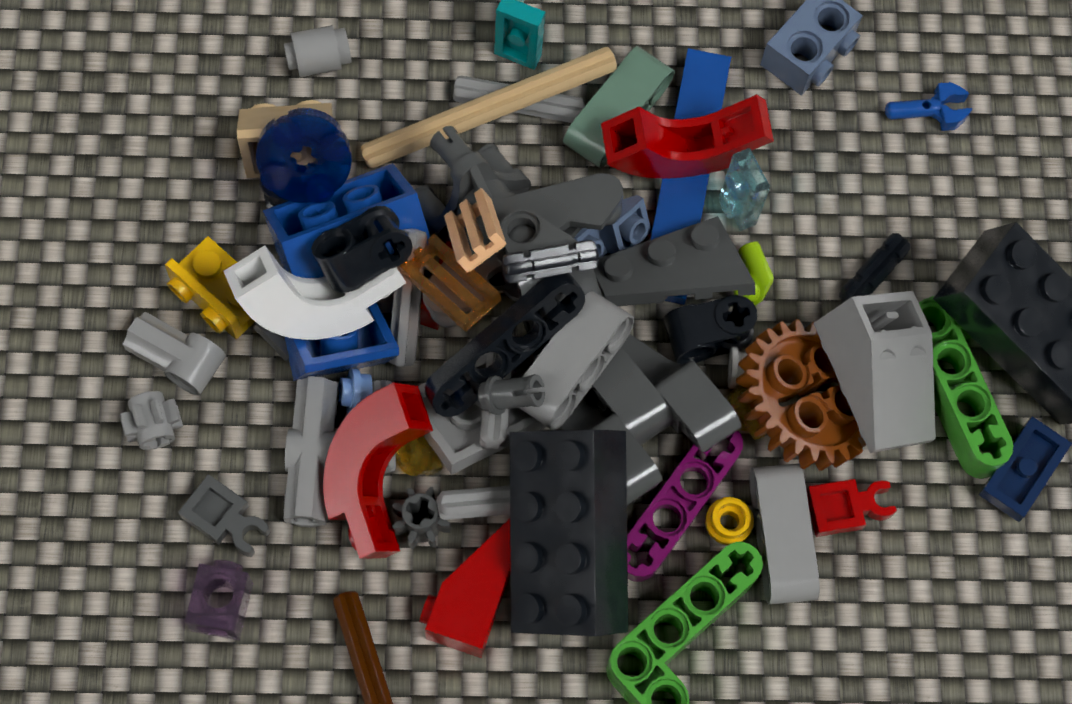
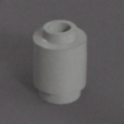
(318, 50)

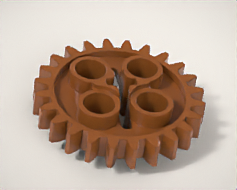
(817, 426)

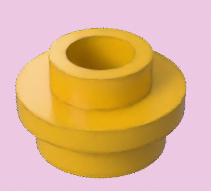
(734, 508)

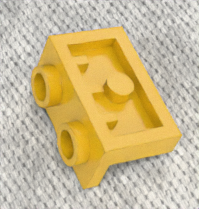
(202, 280)

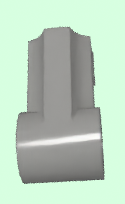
(184, 358)

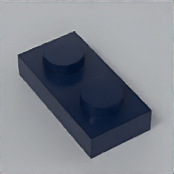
(1027, 471)

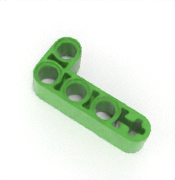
(965, 387)
(687, 620)

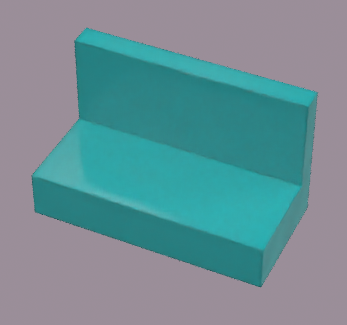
(519, 32)

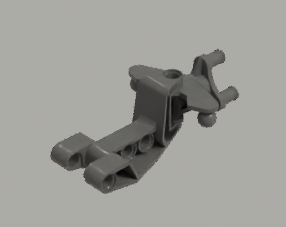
(639, 386)

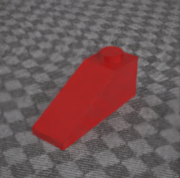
(470, 597)

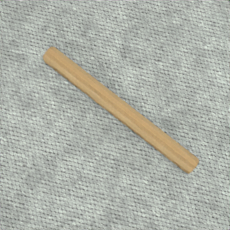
(490, 106)

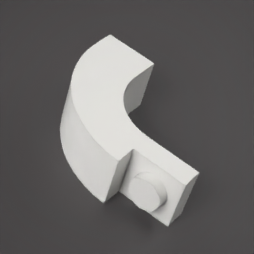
(301, 305)

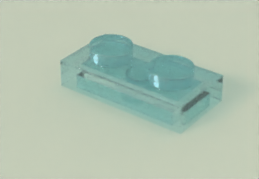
(744, 190)

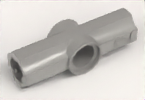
(307, 450)

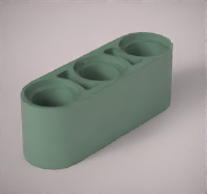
(635, 83)

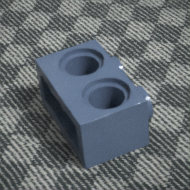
(806, 37)

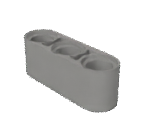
(577, 358)
(784, 534)

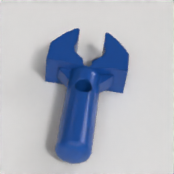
(934, 107)

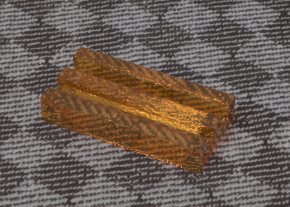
(424, 257)

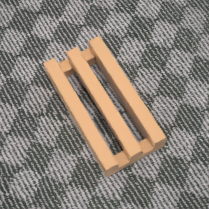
(467, 218)

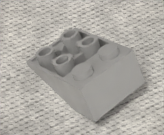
(883, 367)

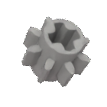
(151, 420)

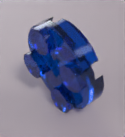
(289, 134)

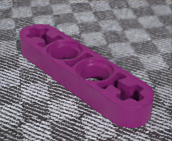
(683, 503)

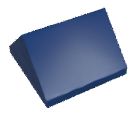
(355, 350)

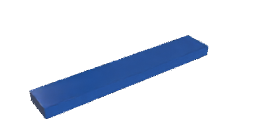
(700, 94)

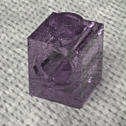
(224, 621)

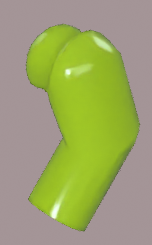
(759, 270)

